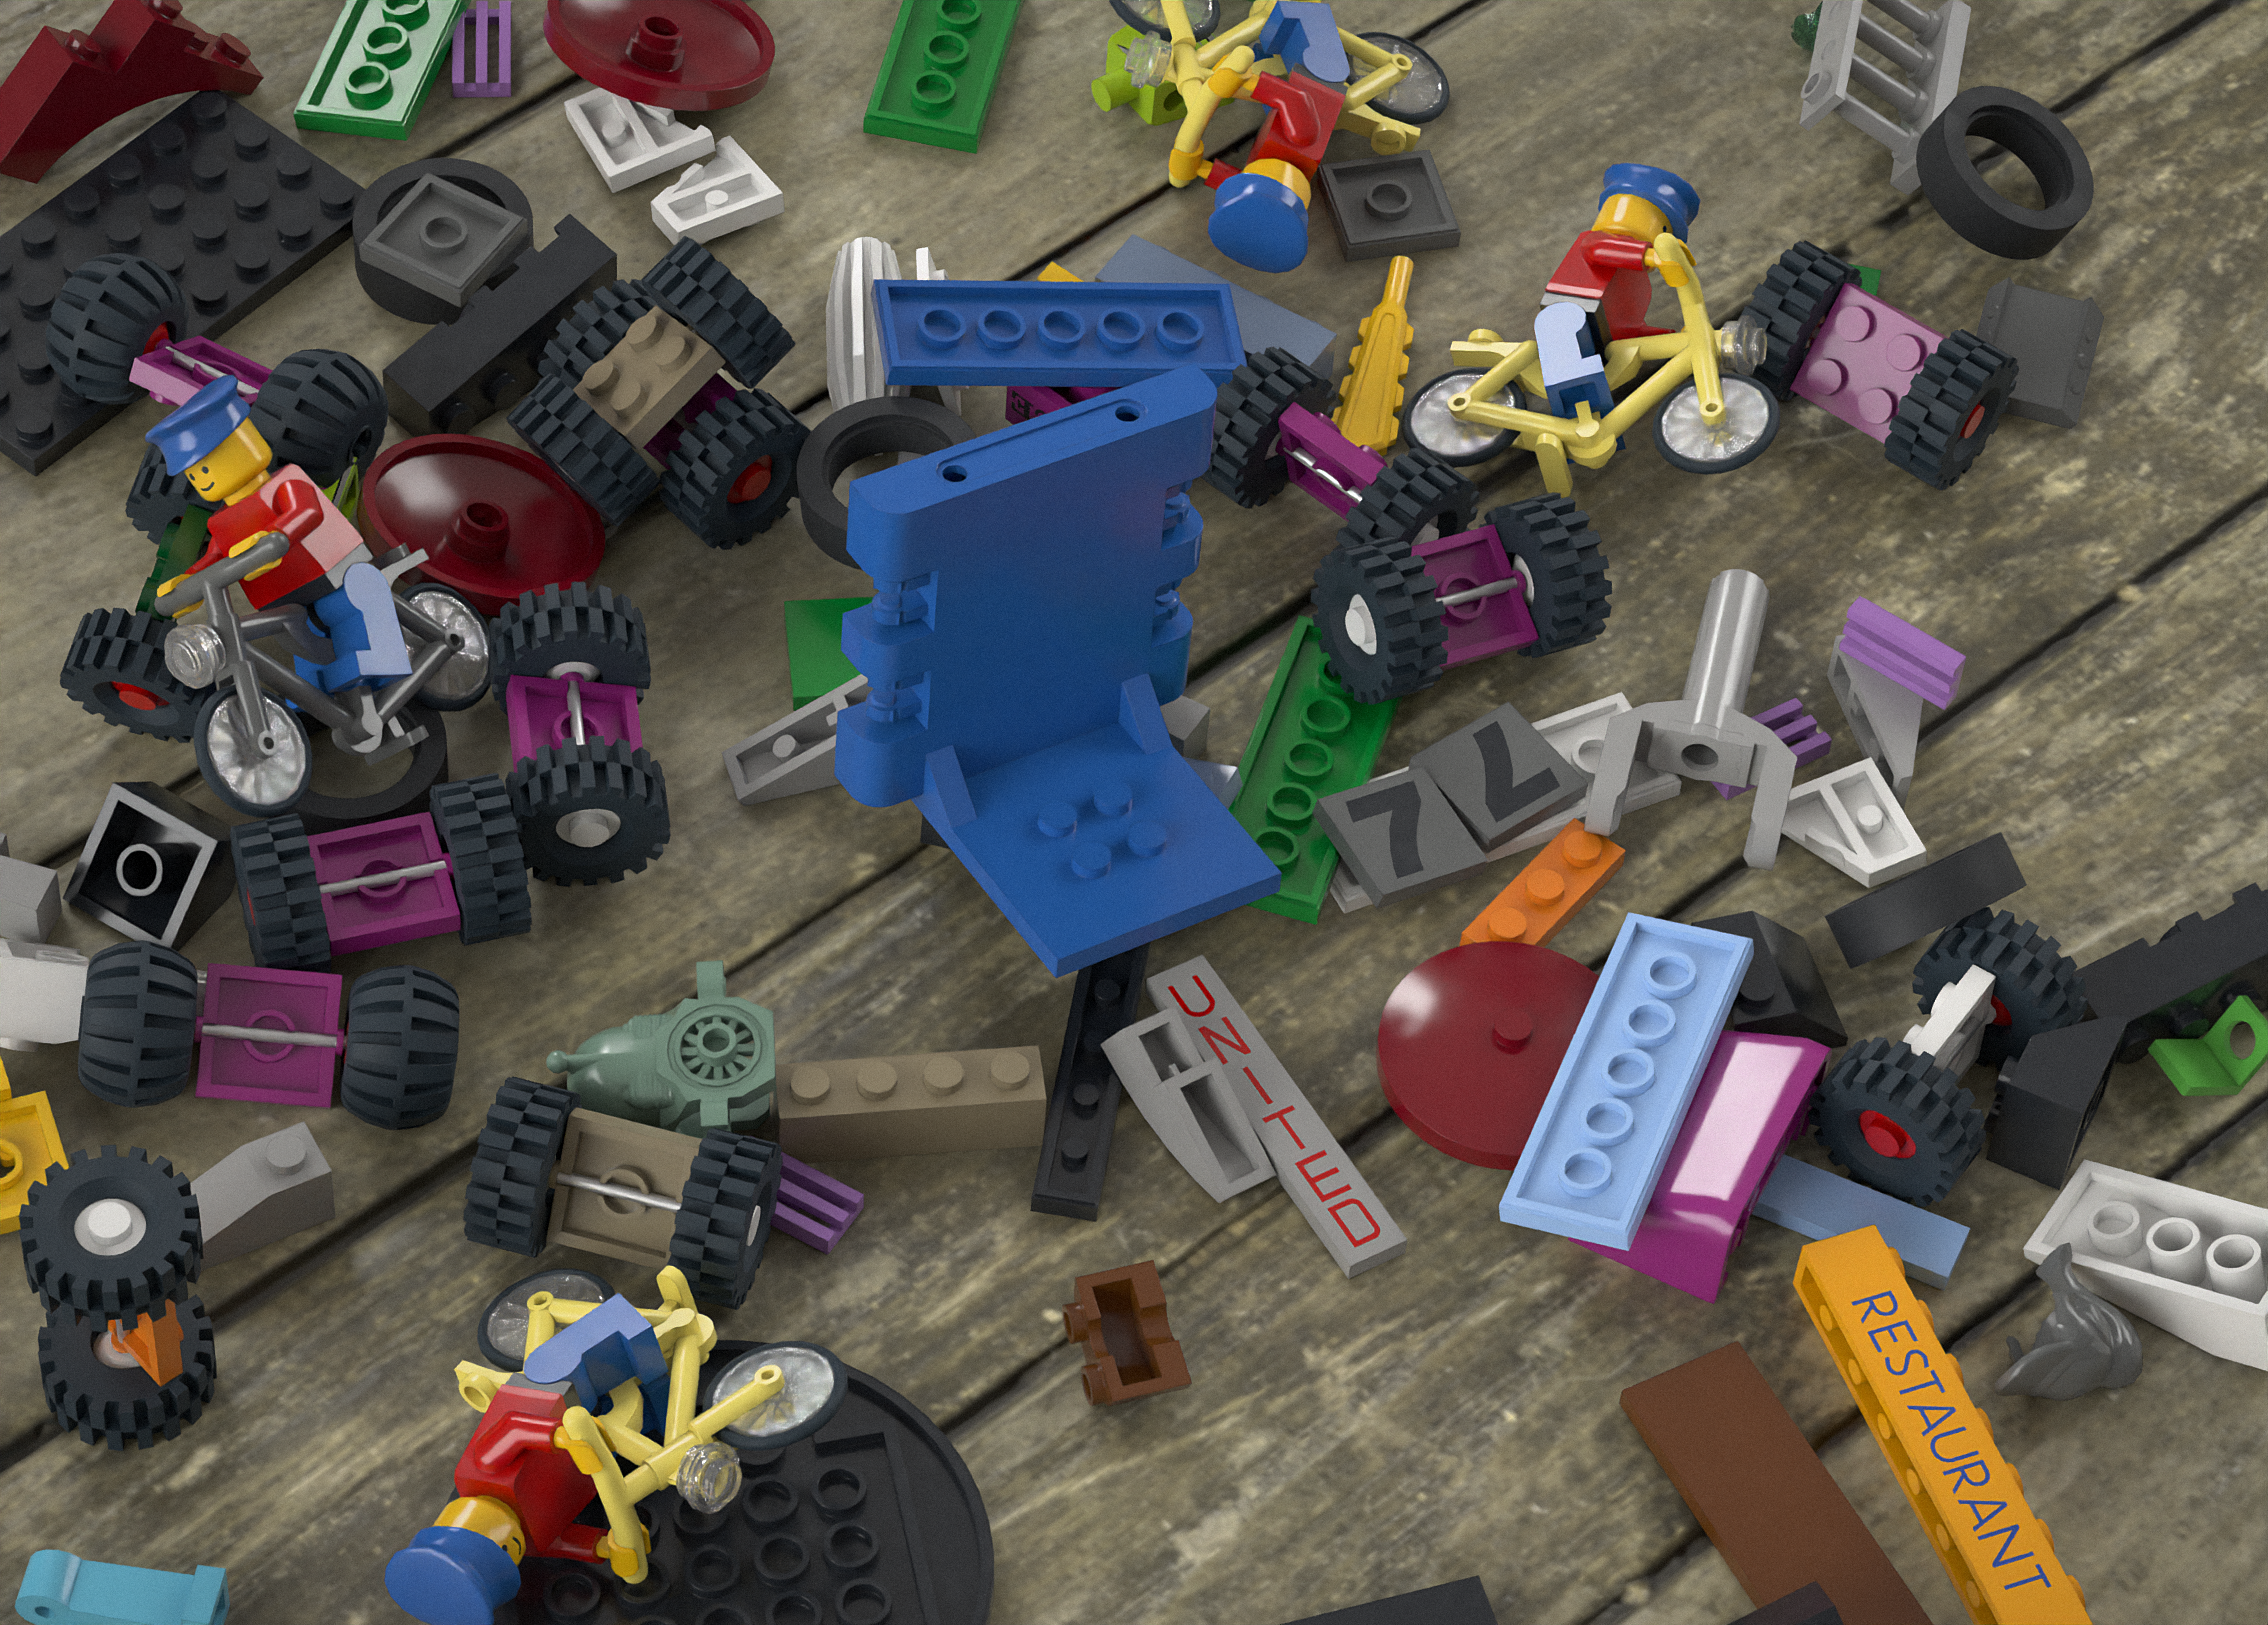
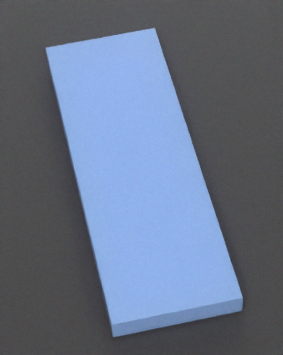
(1627, 1081)

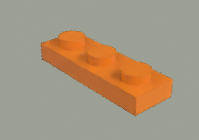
(1549, 889)

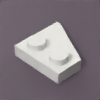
(633, 138)
(717, 198)
(1854, 824)

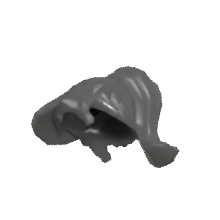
(2079, 1343)

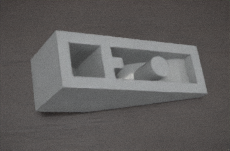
(1880, 717)
(794, 751)
(263, 1194)

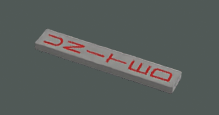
(1292, 1134)

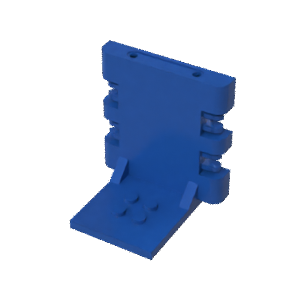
(1029, 663)

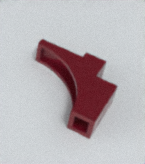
(82, 81)

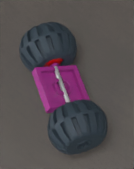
(122, 338)
(268, 1035)

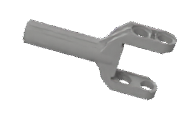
(1706, 729)

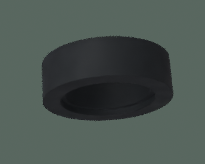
(388, 190)
(1977, 209)
(854, 434)
(405, 798)
(1925, 900)

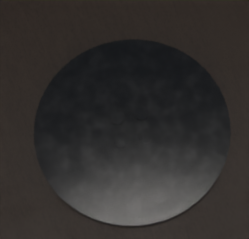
(835, 1530)

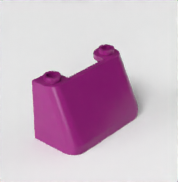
(1723, 1158)

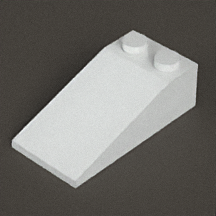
(2167, 1256)

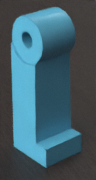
(84, 1592)

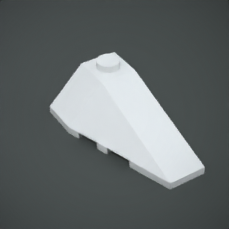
(44, 993)

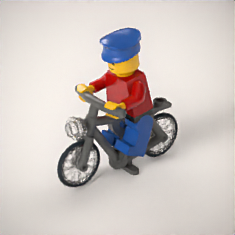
(317, 600)

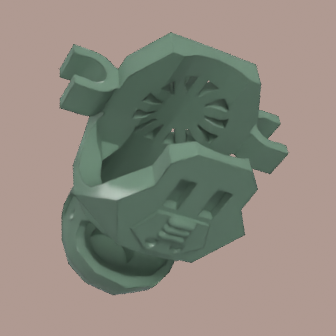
(680, 1081)

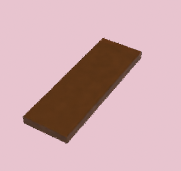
(1764, 1489)

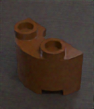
(1124, 1336)

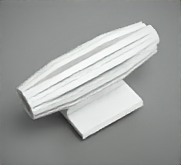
(851, 333)

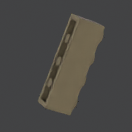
(910, 1104)

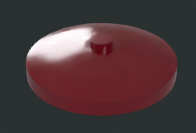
(664, 50)
(484, 517)
(1478, 1045)

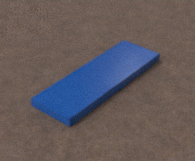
(1052, 332)

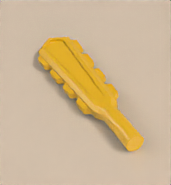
(1377, 366)

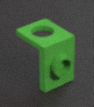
(2209, 1063)

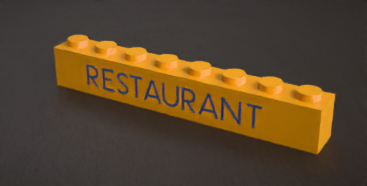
(1934, 1434)

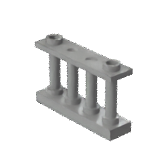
(1930, 67)

